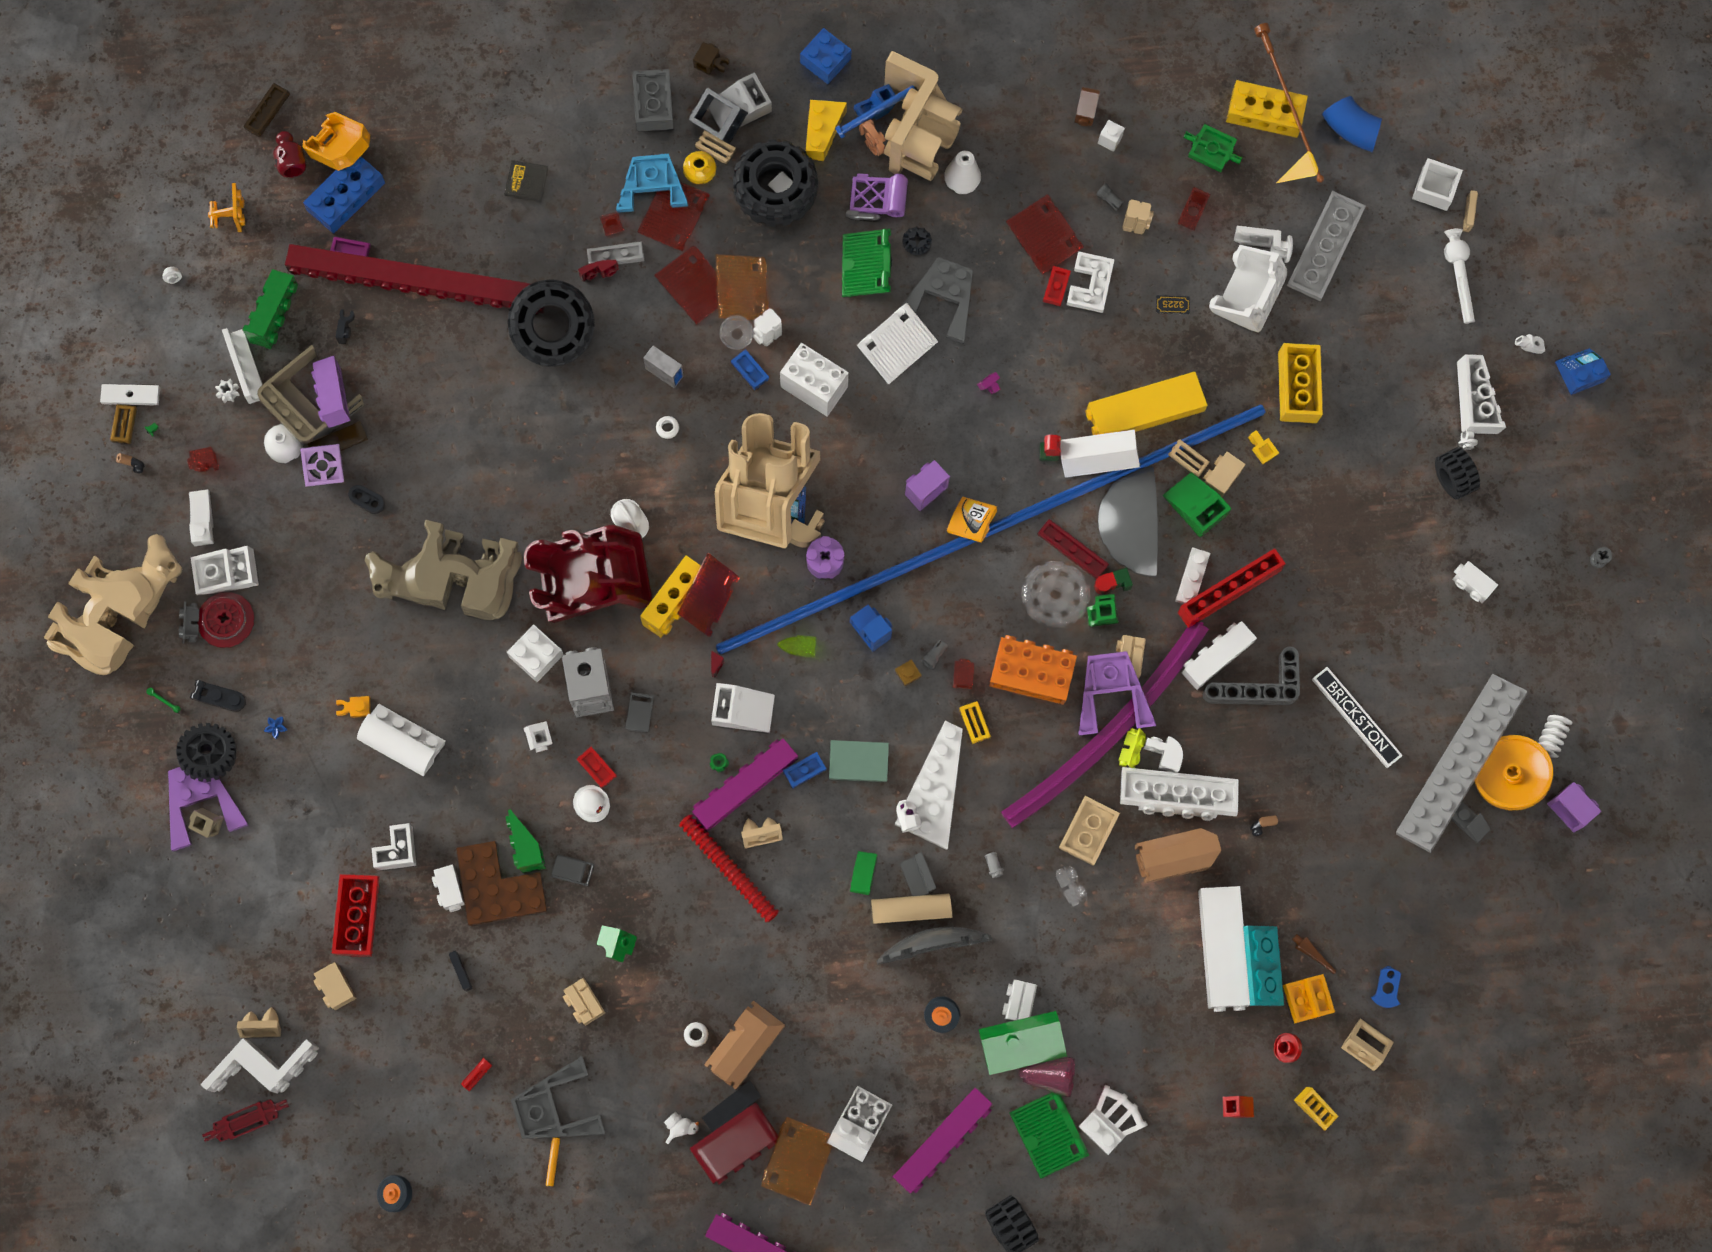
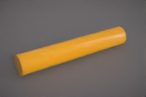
(552, 1161)

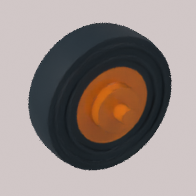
(942, 1014)
(394, 1193)

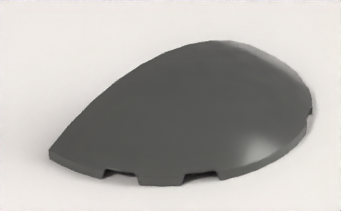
(1130, 521)
(932, 940)

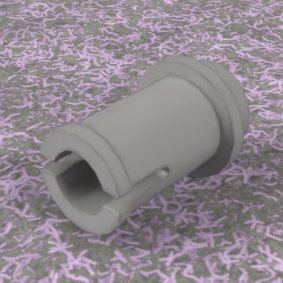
(994, 865)

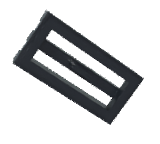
(460, 971)

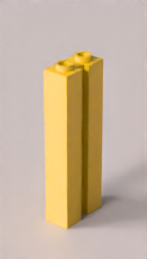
(1147, 405)

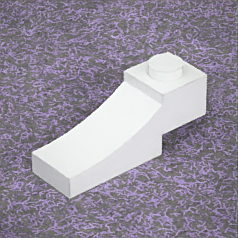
(201, 518)

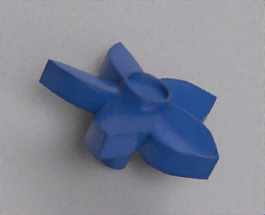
(276, 726)

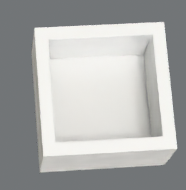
(1437, 184)
(535, 653)

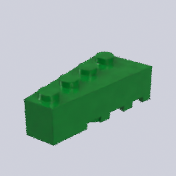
(270, 309)

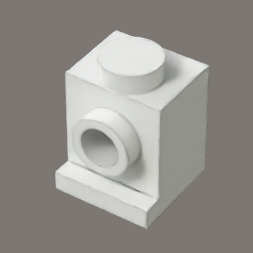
(541, 730)

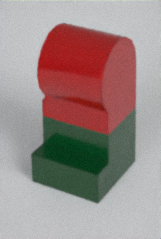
(1050, 448)
(1112, 581)

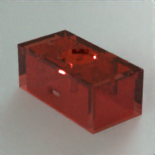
(1196, 199)

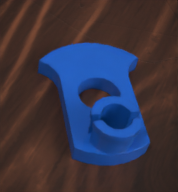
(1387, 999)

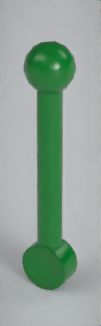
(151, 692)

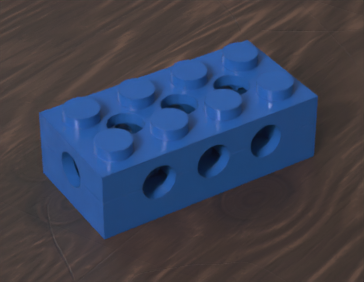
(344, 204)

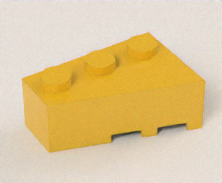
(821, 126)

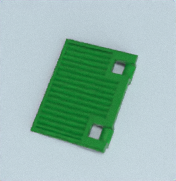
(866, 262)
(1048, 1134)

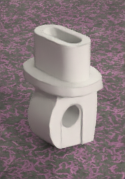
(1531, 343)

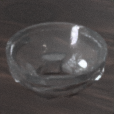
(732, 323)

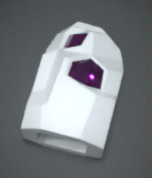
(908, 816)

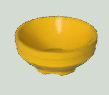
(699, 175)

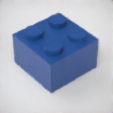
(825, 56)

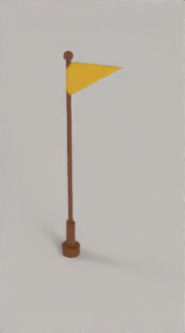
(1306, 165)

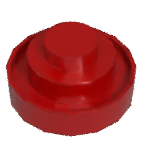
(1287, 1047)

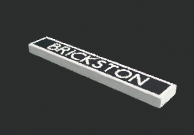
(1357, 717)

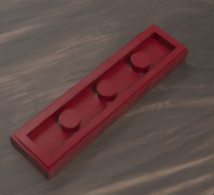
(1073, 549)

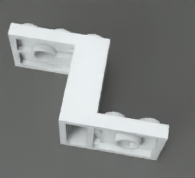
(260, 1066)

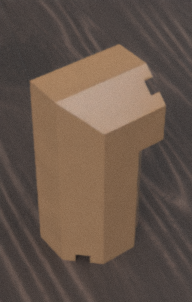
(1177, 854)
(745, 1046)

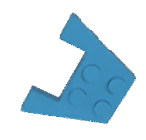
(650, 175)

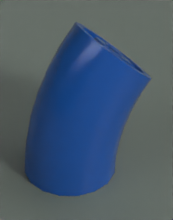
(1353, 123)

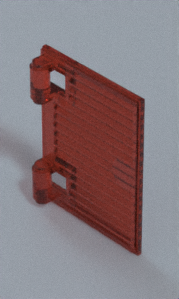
(665, 222)
(1044, 234)
(691, 284)
(708, 595)

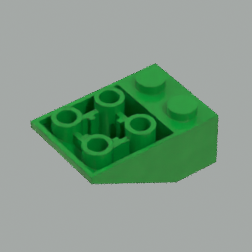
(1197, 504)
(528, 854)

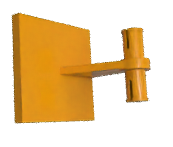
(235, 211)

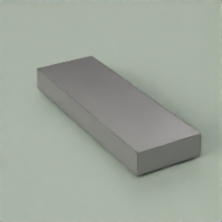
(621, 253)

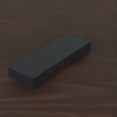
(731, 1106)

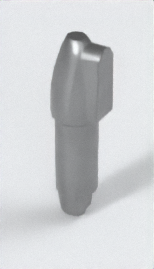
(856, 215)

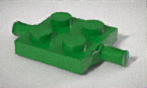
(1212, 148)

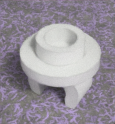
(1467, 440)

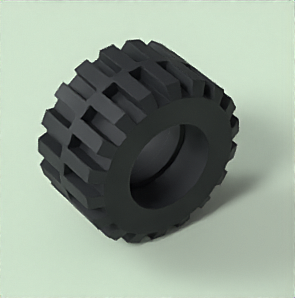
(1457, 473)

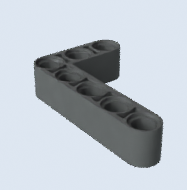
(1261, 688)

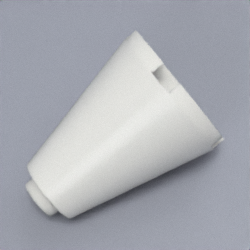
(963, 173)

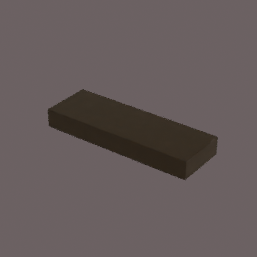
(345, 437)

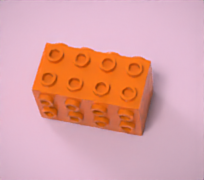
(1033, 670)

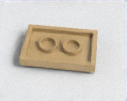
(1089, 830)

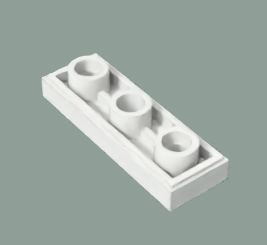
(120, 394)

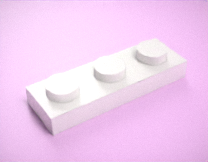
(1192, 575)

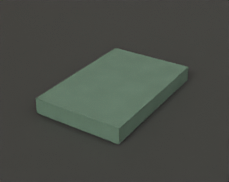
(858, 761)

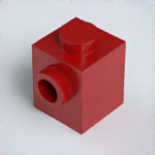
(1238, 1107)

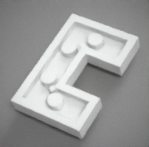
(1095, 296)

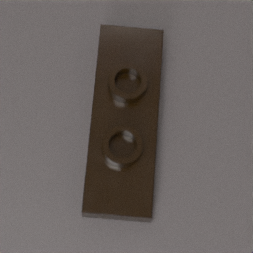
(266, 110)

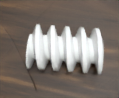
(1552, 734)

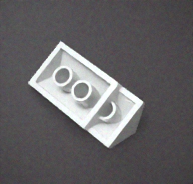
(1099, 453)

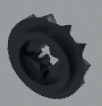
(911, 246)

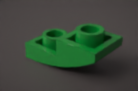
(863, 873)

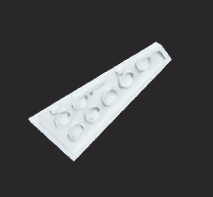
(935, 787)

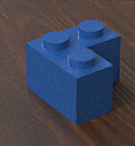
(871, 627)

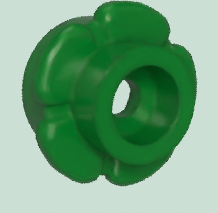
(719, 757)

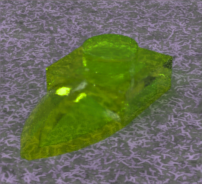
(799, 645)

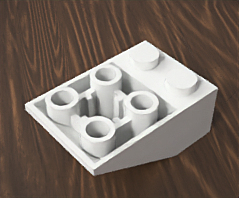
(742, 708)
(859, 1123)

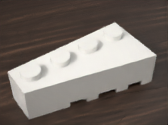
(1477, 398)

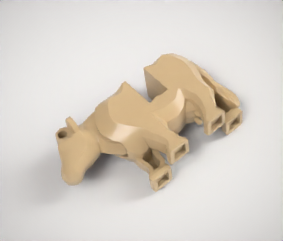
(127, 592)

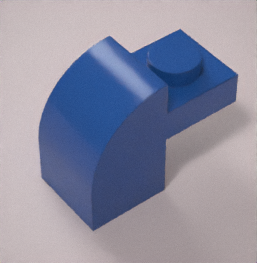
(877, 97)

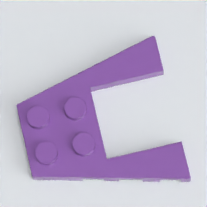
(1112, 674)
(186, 792)

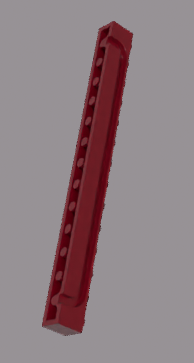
(403, 276)

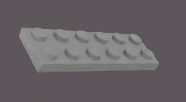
(1326, 246)

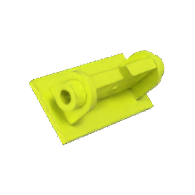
(1136, 740)

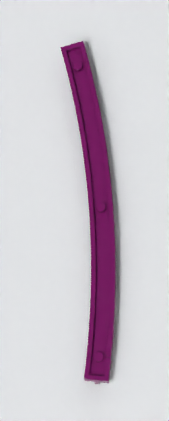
(1109, 734)

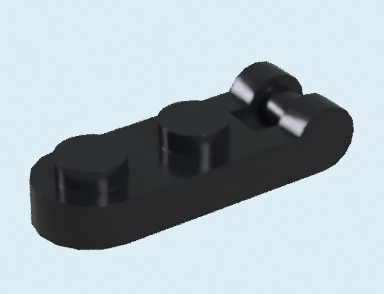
(218, 696)

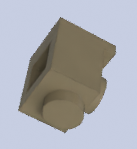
(205, 822)

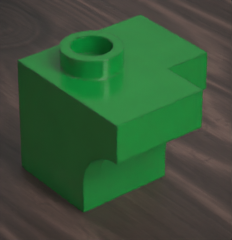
(1103, 612)
(616, 943)

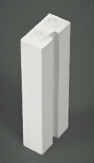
(1224, 948)

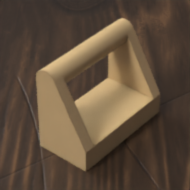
(1363, 1051)

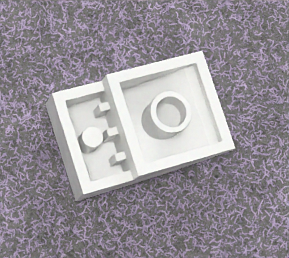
(224, 570)

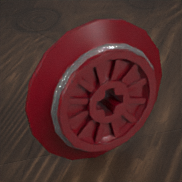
(231, 631)

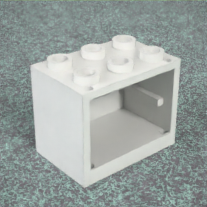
(814, 379)

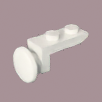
(1265, 238)

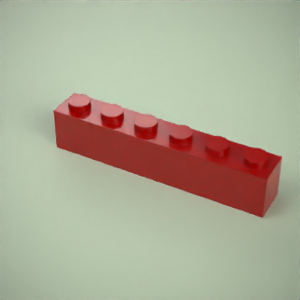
(1231, 588)

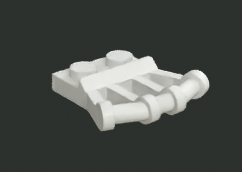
(1102, 1130)

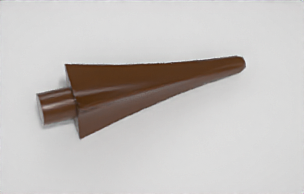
(1308, 948)

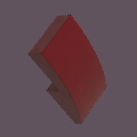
(605, 267)

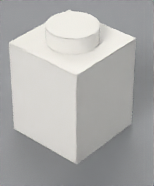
(1111, 135)

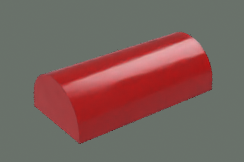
(355, 915)

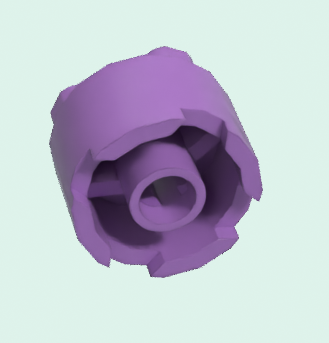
(825, 547)

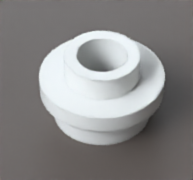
(172, 275)

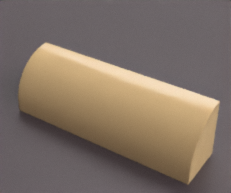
(911, 908)

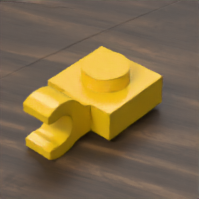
(1263, 448)

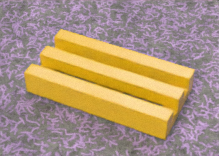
(980, 737)

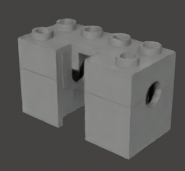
(587, 682)

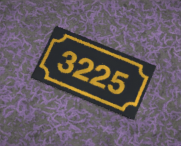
(1173, 304)

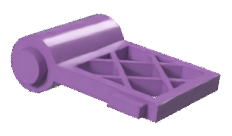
(894, 194)

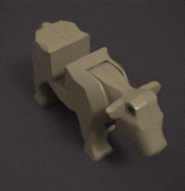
(431, 574)

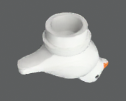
(680, 1126)

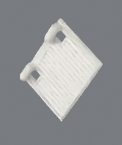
(897, 343)

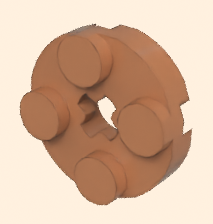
(874, 139)

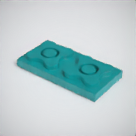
(1263, 966)

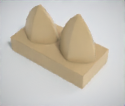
(756, 836)
(251, 1027)

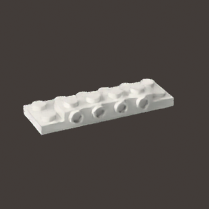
(1179, 793)

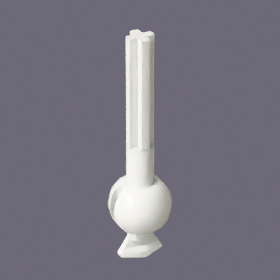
(1457, 253)

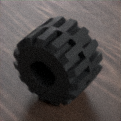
(1011, 1225)

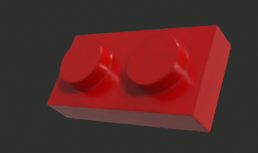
(1056, 286)
(596, 767)

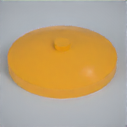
(1515, 774)

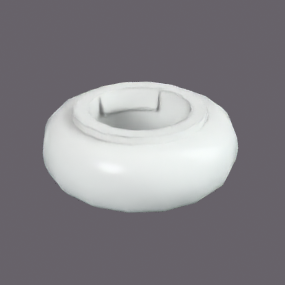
(667, 419)
(696, 1043)

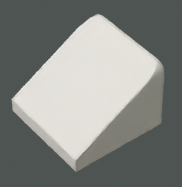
(780, 182)

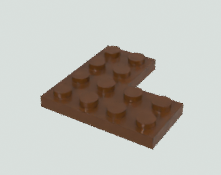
(491, 897)

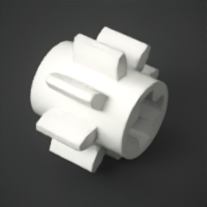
(225, 386)

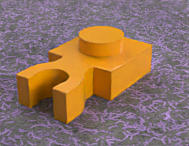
(356, 707)

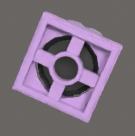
(322, 465)

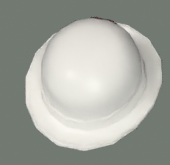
(591, 803)

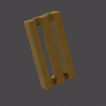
(121, 439)

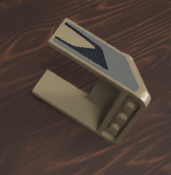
(293, 407)

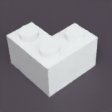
(400, 852)

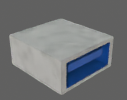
(663, 366)

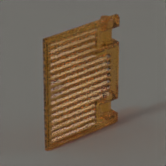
(740, 287)
(798, 1161)

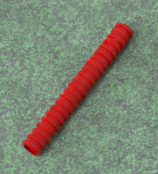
(728, 868)

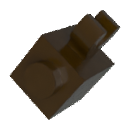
(709, 58)

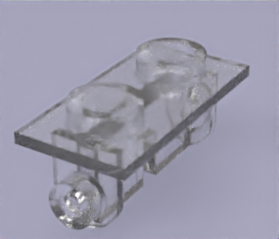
(1075, 891)

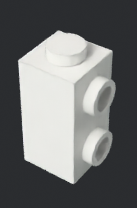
(1474, 582)
(449, 888)

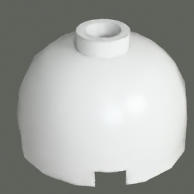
(282, 444)

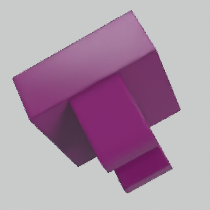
(990, 383)

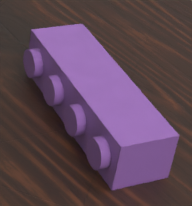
(330, 392)

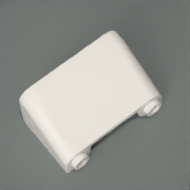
(1252, 288)

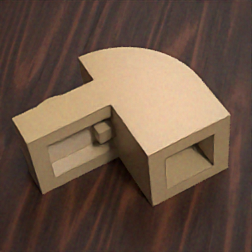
(804, 535)

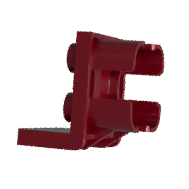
(589, 572)

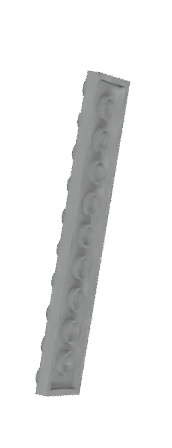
(1461, 763)

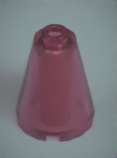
(1051, 1075)

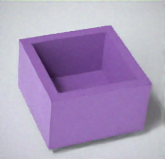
(926, 485)
(1574, 807)

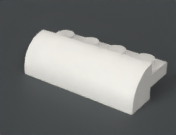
(400, 739)

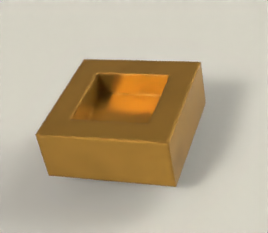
(908, 672)

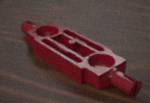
(265, 1112)

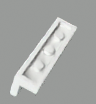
(243, 363)

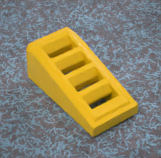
(1300, 1101)

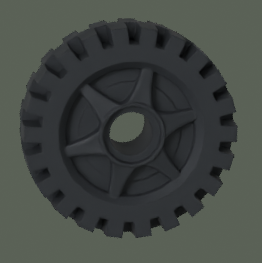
(201, 739)

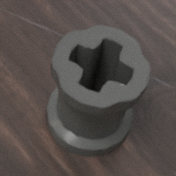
(1606, 557)

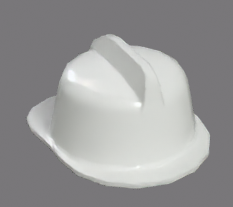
(629, 515)

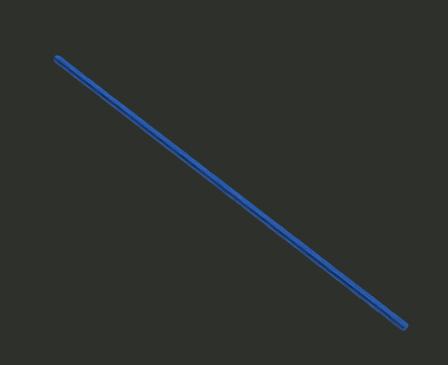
(995, 527)

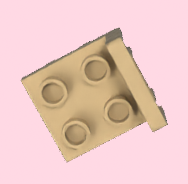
(926, 121)
(764, 481)

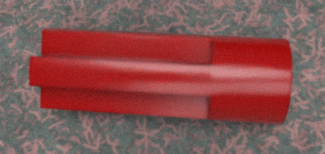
(476, 1074)

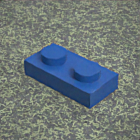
(750, 369)
(804, 770)

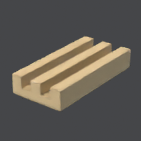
(702, 139)
(1470, 210)
(1176, 449)

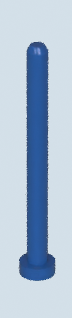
(871, 113)

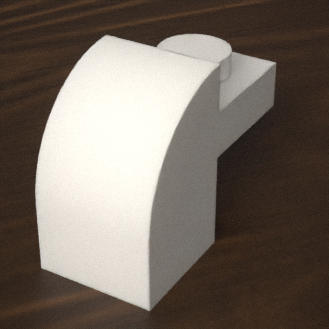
(1170, 750)

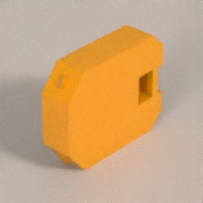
(344, 148)

